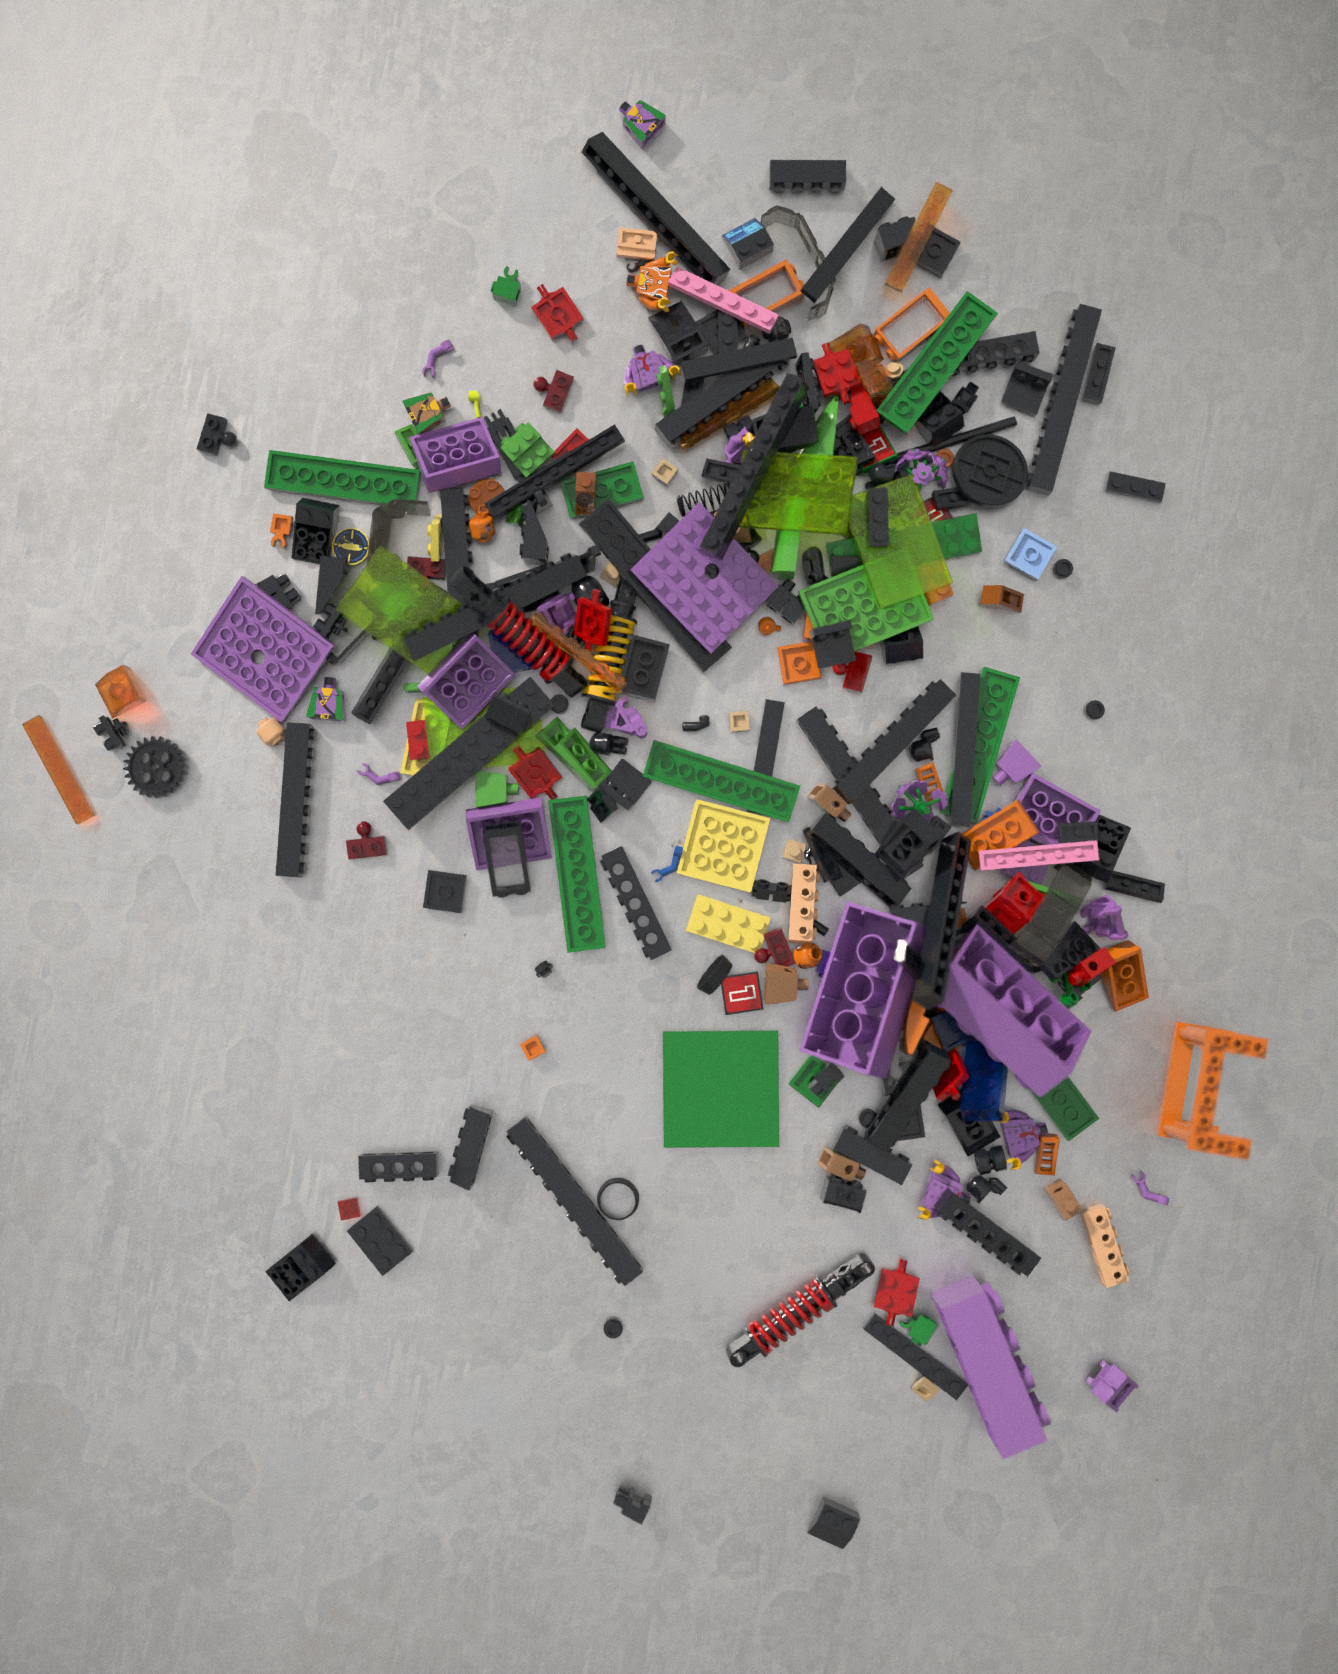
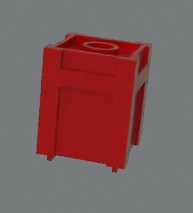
(1015, 903)

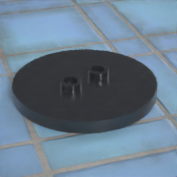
(990, 471)

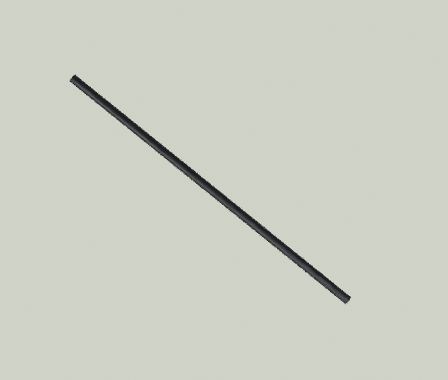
(952, 440)

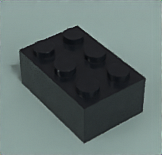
(644, 667)

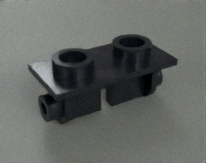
(763, 888)

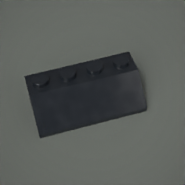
(471, 1146)

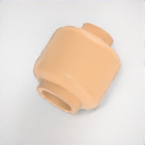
(271, 731)

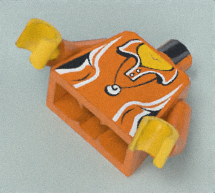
(653, 282)

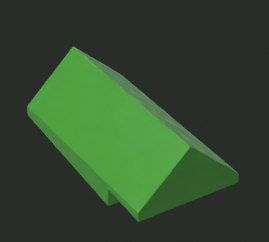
(574, 753)

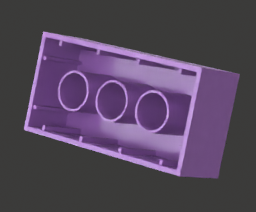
(863, 992)
(1012, 1013)
(992, 1373)

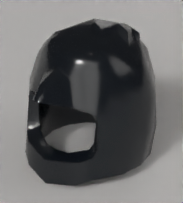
(584, 587)

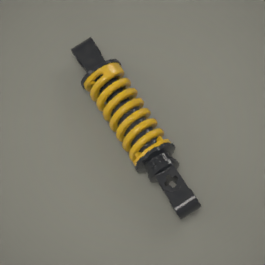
(620, 625)

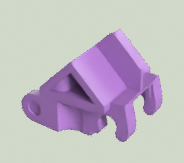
(559, 611)
(626, 720)
(1104, 918)
(1109, 1384)

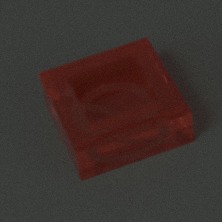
(349, 1208)

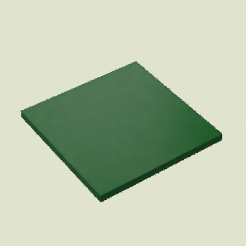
(720, 1089)

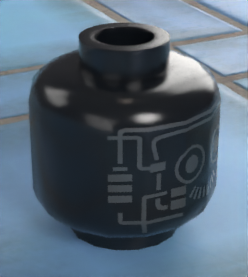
(780, 330)

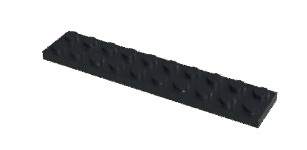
(623, 550)
(462, 759)

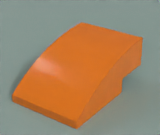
(913, 1027)

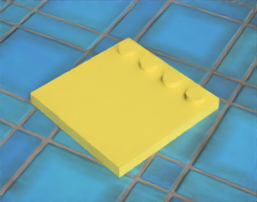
(723, 845)

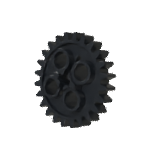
(172, 765)

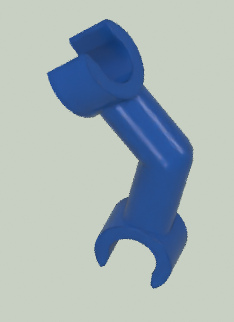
(674, 865)

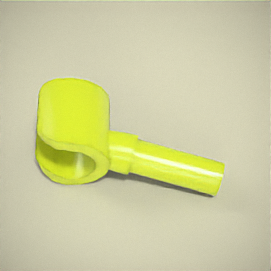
(475, 397)

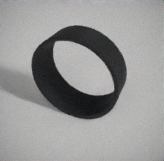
(715, 975)
(622, 1181)

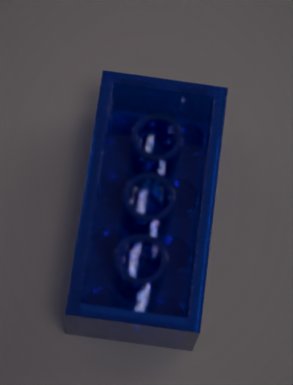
(985, 1088)

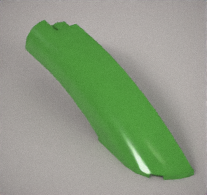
(787, 542)

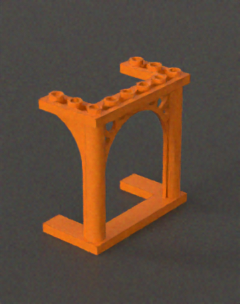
(1199, 1132)

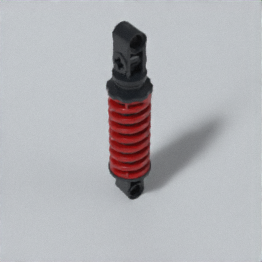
(520, 631)
(799, 1310)

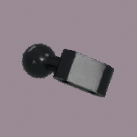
(813, 565)

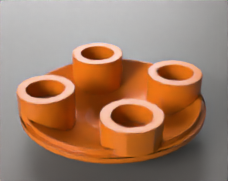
(483, 492)

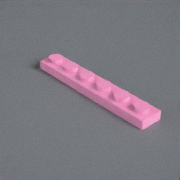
(723, 300)
(1038, 855)

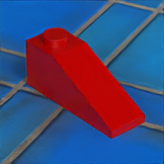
(863, 413)

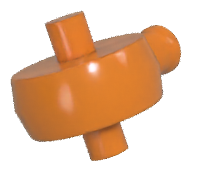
(767, 626)

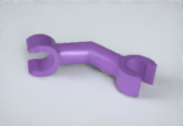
(445, 346)
(379, 780)
(1148, 1195)

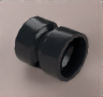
(733, 429)
(990, 1160)

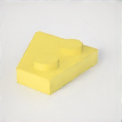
(434, 531)

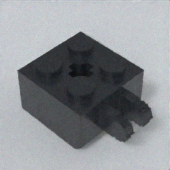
(843, 1193)

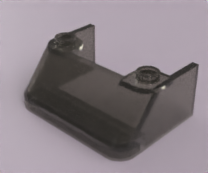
(382, 521)

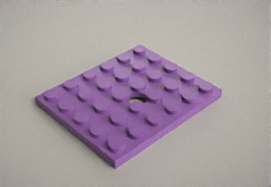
(703, 605)
(290, 645)

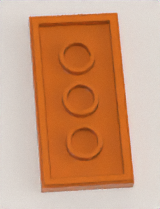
(1000, 831)

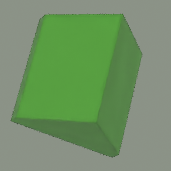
(516, 517)

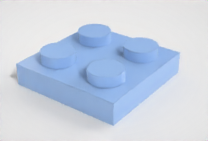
(1030, 554)

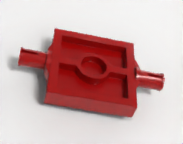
(557, 313)
(836, 373)
(592, 621)
(535, 773)
(951, 1078)
(896, 1292)

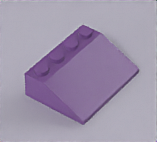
(455, 454)
(466, 680)
(1051, 806)
(533, 821)

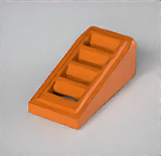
(934, 774)
(1050, 1138)

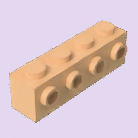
(802, 904)
(1104, 1245)

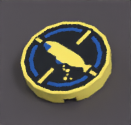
(352, 545)

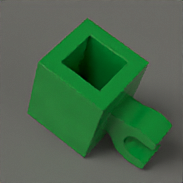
(507, 289)
(921, 1330)

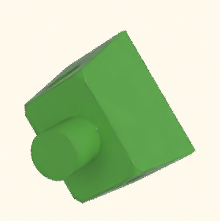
(493, 789)

